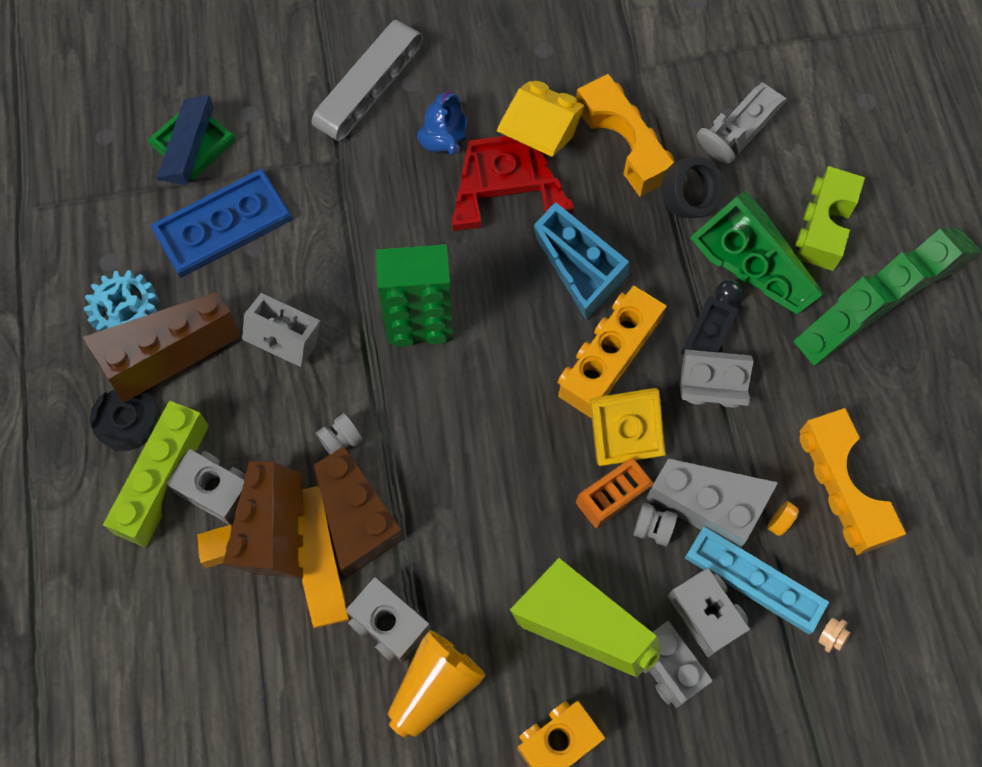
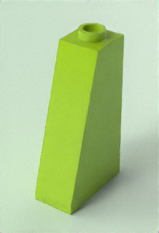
(586, 620)

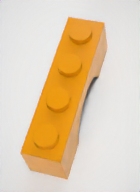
(609, 109)
(865, 521)

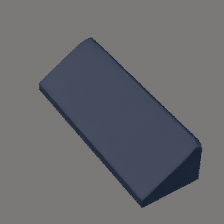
(186, 140)

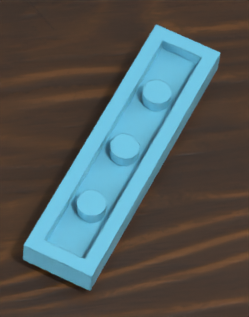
(757, 580)

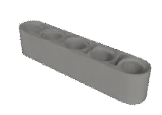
(367, 80)

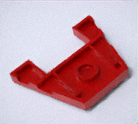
(503, 168)

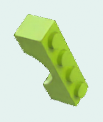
(141, 498)

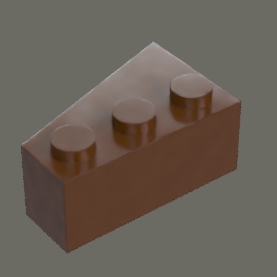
(266, 522)

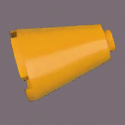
(432, 685)

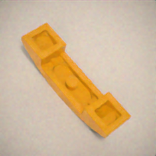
(319, 564)

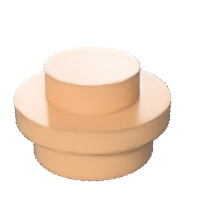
(834, 635)

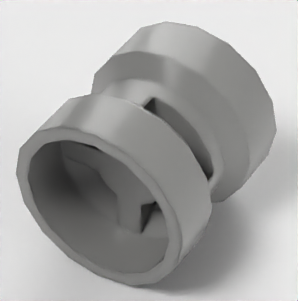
(339, 434)
(647, 521)

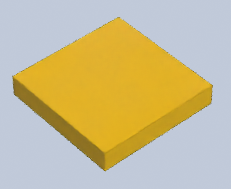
(627, 426)

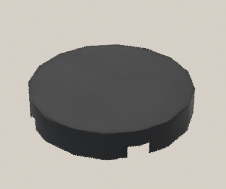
(124, 424)

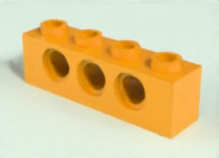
(634, 307)

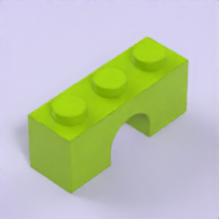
(823, 240)

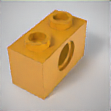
(577, 726)

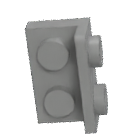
(716, 378)
(677, 669)

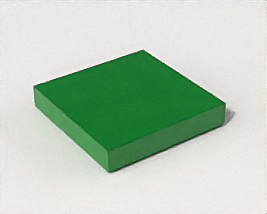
(215, 142)

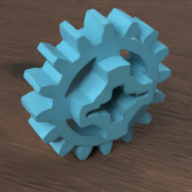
(119, 300)

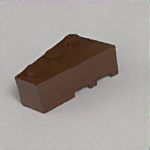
(355, 514)

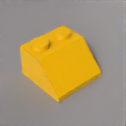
(541, 118)

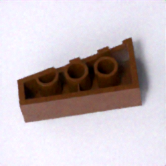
(161, 343)

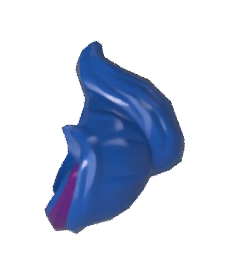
(443, 125)

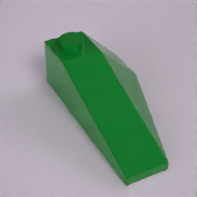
(755, 251)

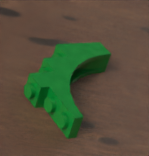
(877, 294)

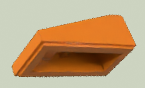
(593, 512)

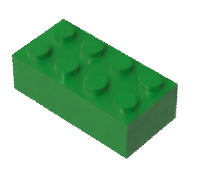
(415, 294)

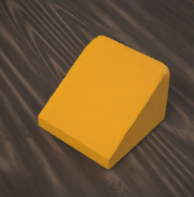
(213, 546)

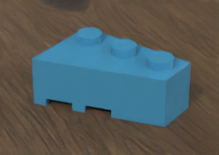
(580, 258)

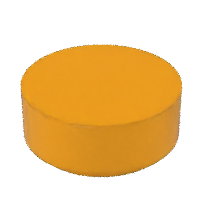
(783, 518)

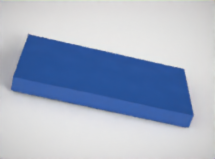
(221, 222)

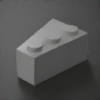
(712, 498)

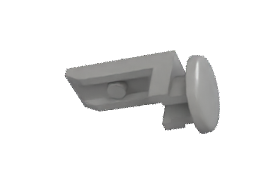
(741, 125)

